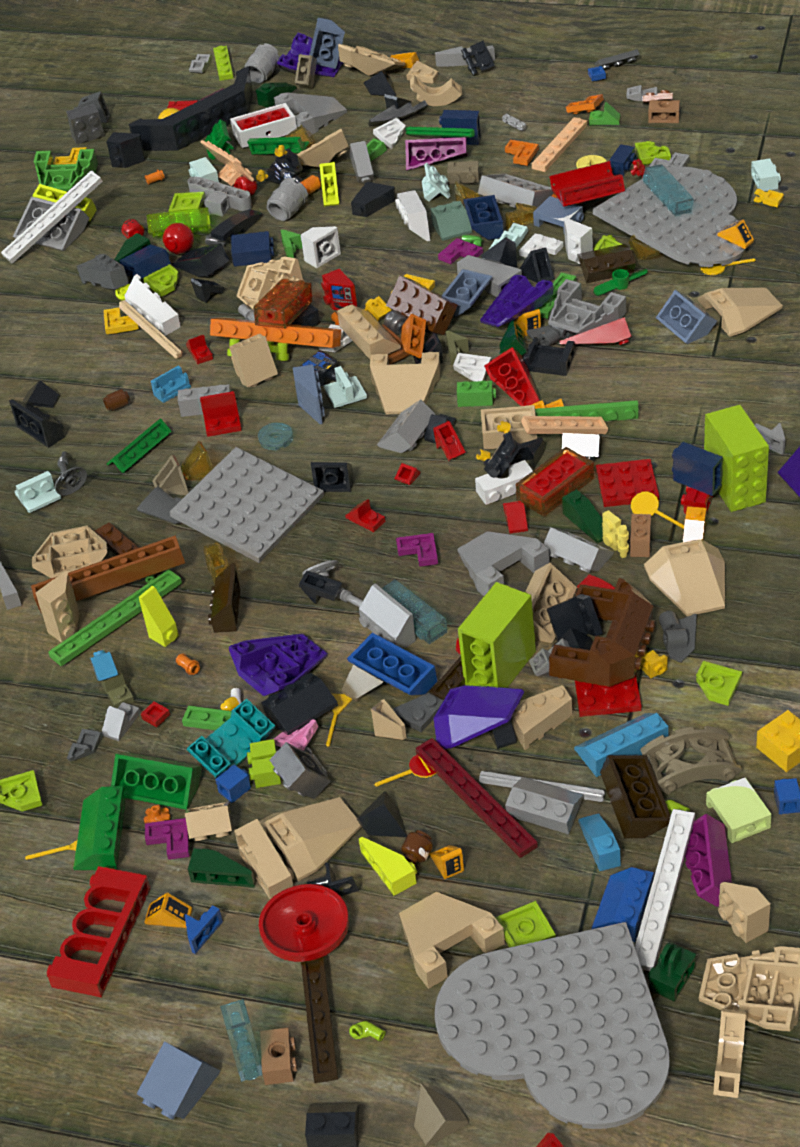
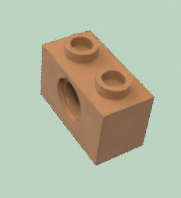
(664, 111)
(640, 535)
(274, 1068)

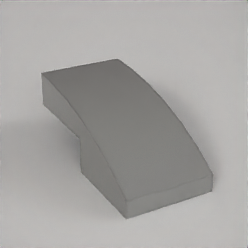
(201, 63)
(636, 93)

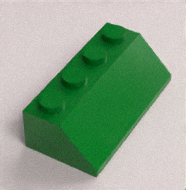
(156, 779)
(100, 829)

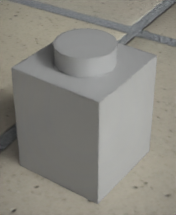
(217, 203)

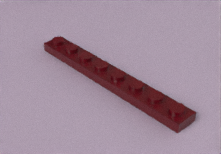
(477, 798)

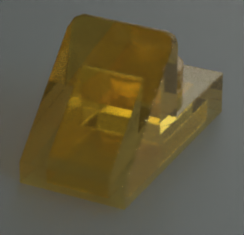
(522, 215)

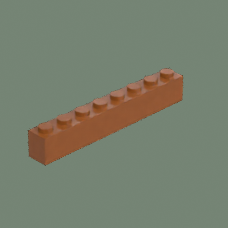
(122, 569)

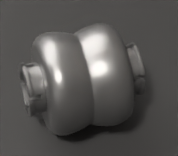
(394, 321)

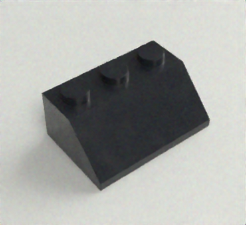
(36, 423)
(299, 703)

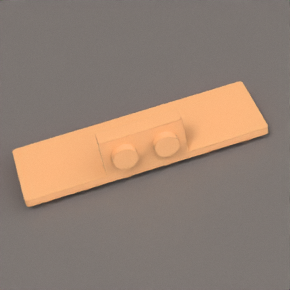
(233, 167)

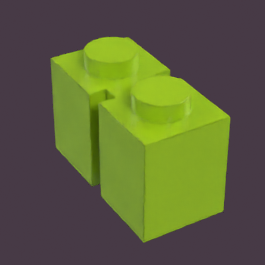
(262, 768)

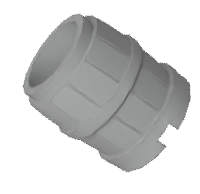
(262, 62)
(287, 199)

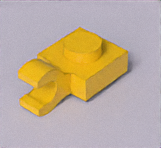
(769, 198)

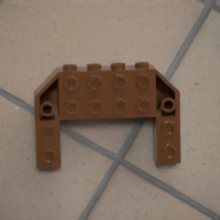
(620, 653)

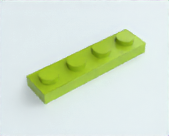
(223, 63)

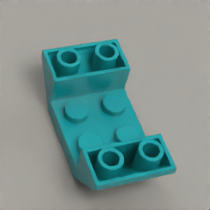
(232, 739)

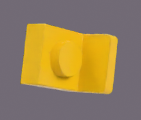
(377, 308)
(654, 664)

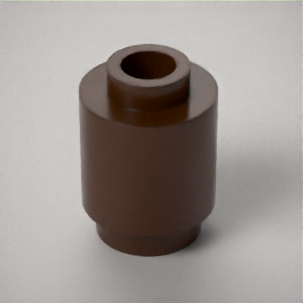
(116, 400)

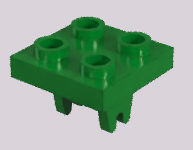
(219, 137)

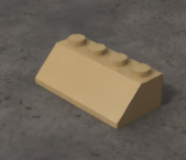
(366, 331)
(547, 589)

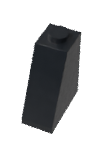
(372, 198)

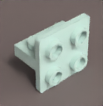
(434, 183)
(345, 389)
(37, 492)

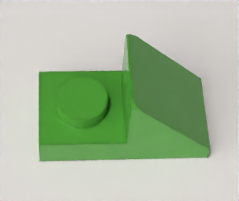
(606, 117)
(291, 242)

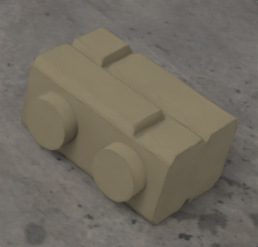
(305, 71)
(463, 172)

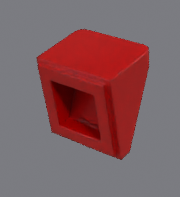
(407, 474)

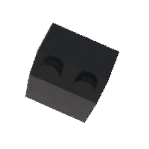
(202, 260)

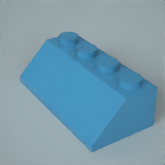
(621, 740)

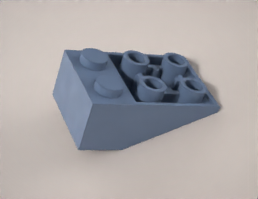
(309, 391)

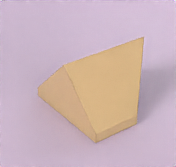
(386, 722)

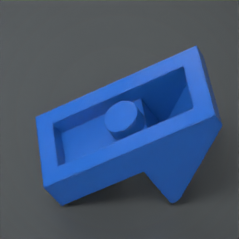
(201, 930)

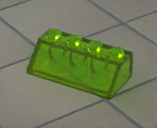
(196, 219)

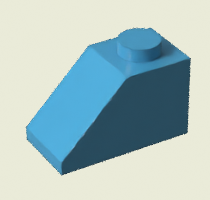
(103, 665)

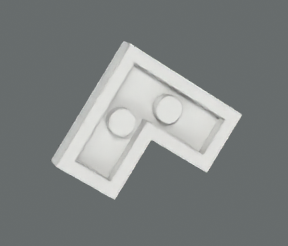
(539, 241)

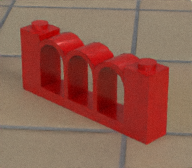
(90, 977)

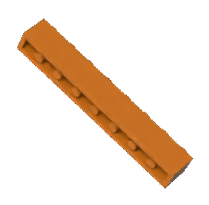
(292, 334)

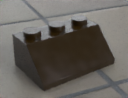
(601, 263)
(225, 601)

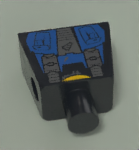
(324, 365)

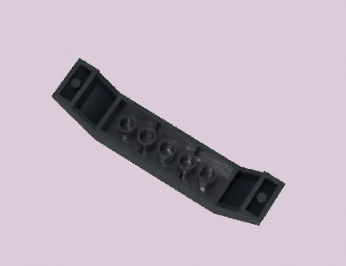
(197, 119)

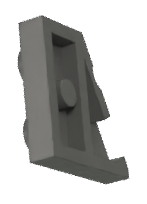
(419, 711)

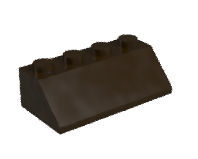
(635, 795)

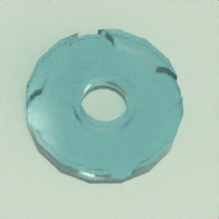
(267, 433)

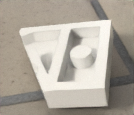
(390, 132)

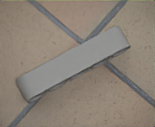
(238, 198)

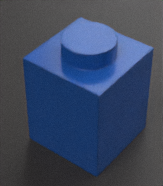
(233, 783)
(787, 796)

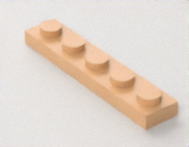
(564, 424)

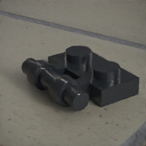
(482, 57)

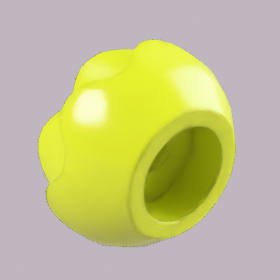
(120, 292)

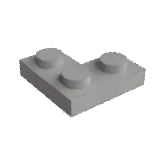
(677, 159)

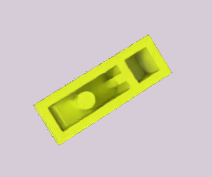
(329, 184)
(157, 618)
(390, 866)

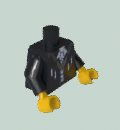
(285, 166)
(503, 455)

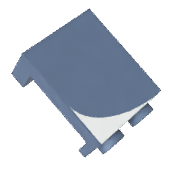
(553, 212)

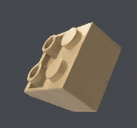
(744, 910)

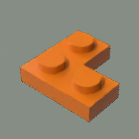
(588, 104)
(522, 150)

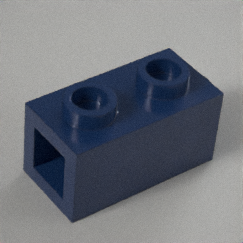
(622, 159)

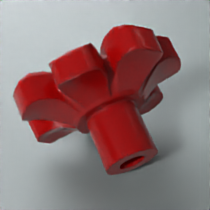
(638, 168)

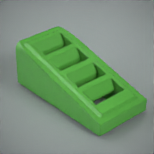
(375, 148)

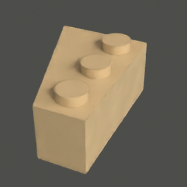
(540, 713)
(263, 859)

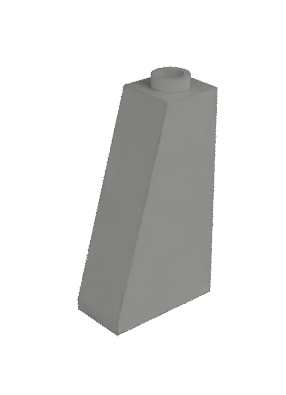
(500, 273)

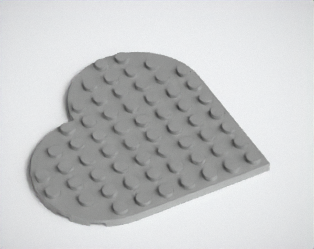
(683, 236)
(566, 1020)

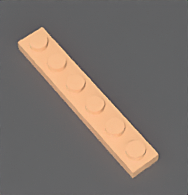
(559, 144)

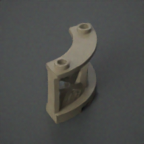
(714, 765)

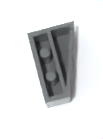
(104, 272)

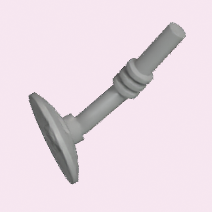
(321, 569)

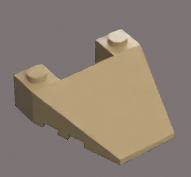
(404, 384)
(441, 923)

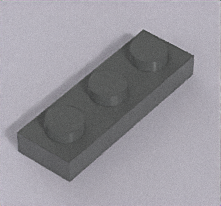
(618, 59)

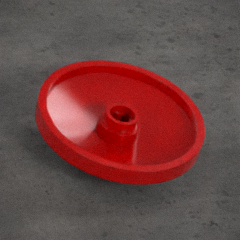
(303, 922)

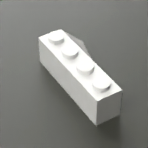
(413, 213)
(151, 306)

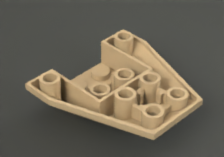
(741, 307)
(690, 576)
(311, 833)

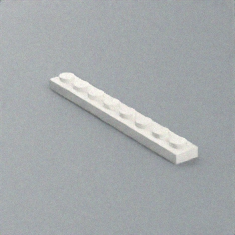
(51, 217)
(663, 888)

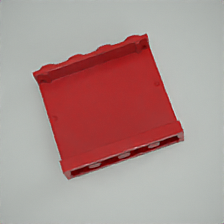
(586, 183)

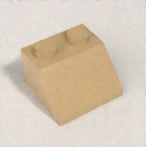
(209, 821)

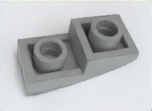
(540, 661)

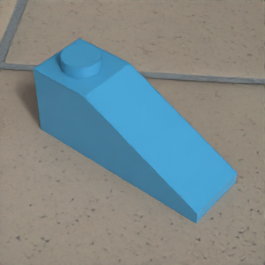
(601, 842)

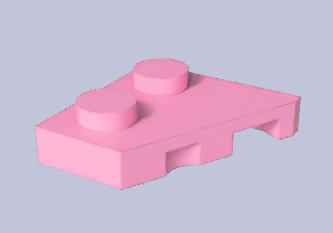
(299, 738)

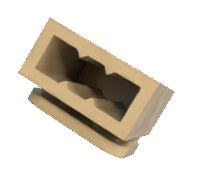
(253, 360)

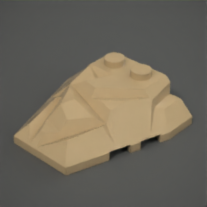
(758, 984)

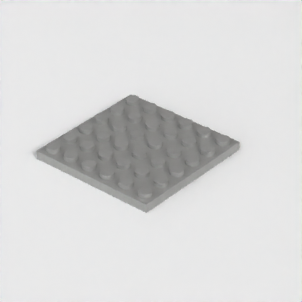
(247, 504)

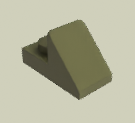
(455, 345)
(117, 690)

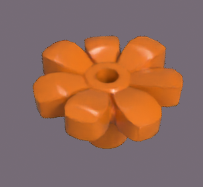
(156, 814)

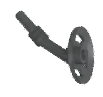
(69, 478)

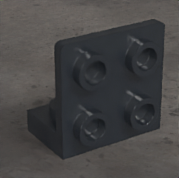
(575, 614)

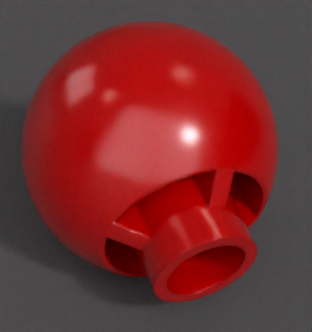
(178, 238)

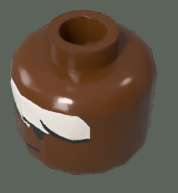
(417, 847)

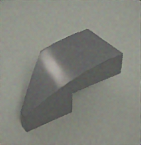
(86, 744)

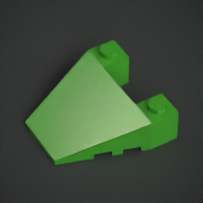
(64, 175)

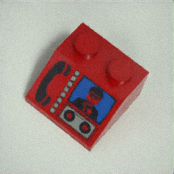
(338, 290)

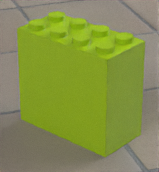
(744, 456)
(497, 637)

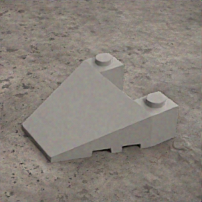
(312, 109)
(581, 316)
(495, 552)

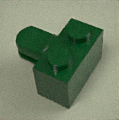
(672, 971)

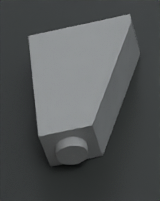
(361, 162)

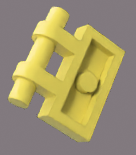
(615, 534)

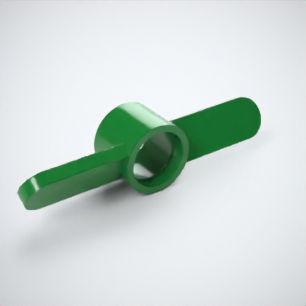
(619, 281)

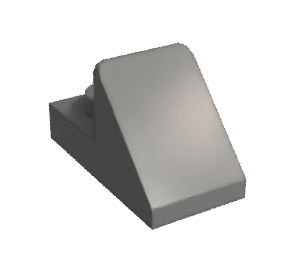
(774, 438)
(119, 720)

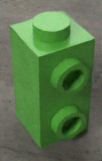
(475, 393)

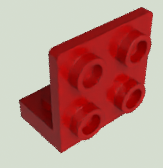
(220, 413)

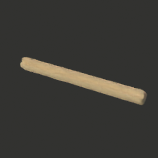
(150, 329)

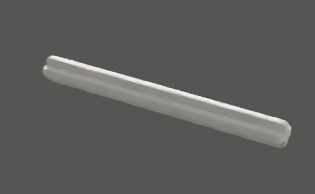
(506, 780)

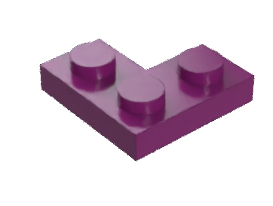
(459, 248)
(422, 545)
(171, 832)

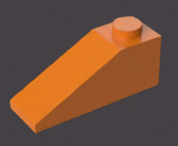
(413, 335)

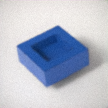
(596, 73)

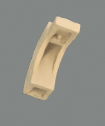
(436, 96)
(730, 1053)

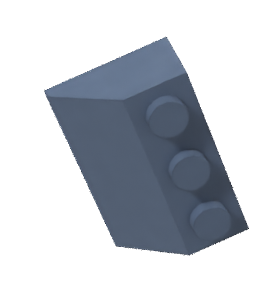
(325, 43)
(466, 289)
(685, 318)

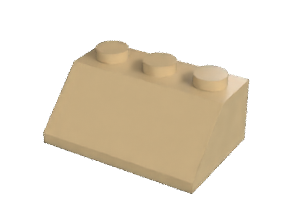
(492, 417)
(59, 607)

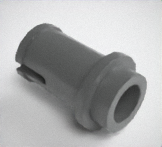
(212, 241)

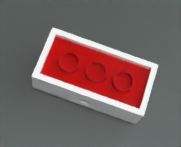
(264, 123)

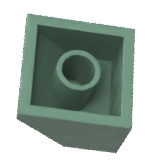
(450, 220)

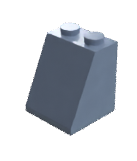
(176, 1081)

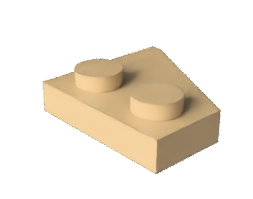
(423, 73)

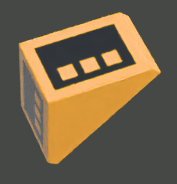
(737, 234)
(529, 321)
(448, 861)
(168, 912)

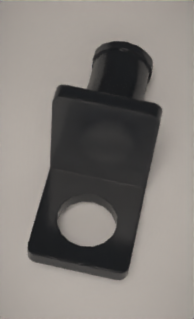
(329, 881)

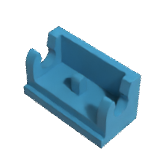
(167, 385)

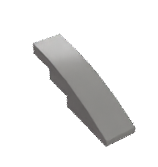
(454, 57)

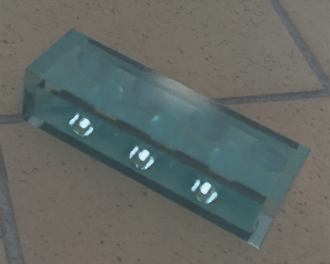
(668, 189)
(427, 622)
(242, 1040)

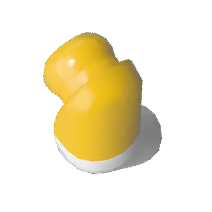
(232, 702)

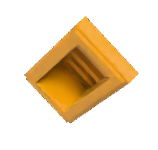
(409, 58)

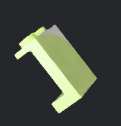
(739, 809)

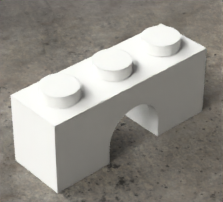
(495, 489)

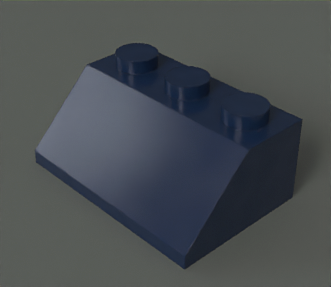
(484, 216)

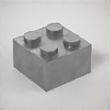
(85, 123)
(299, 771)

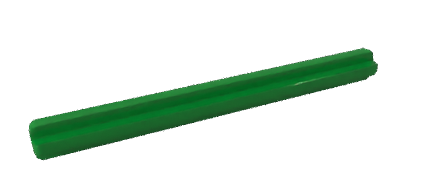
(444, 132)

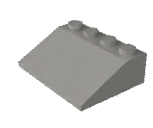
(513, 190)
(62, 233)

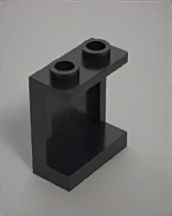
(549, 359)

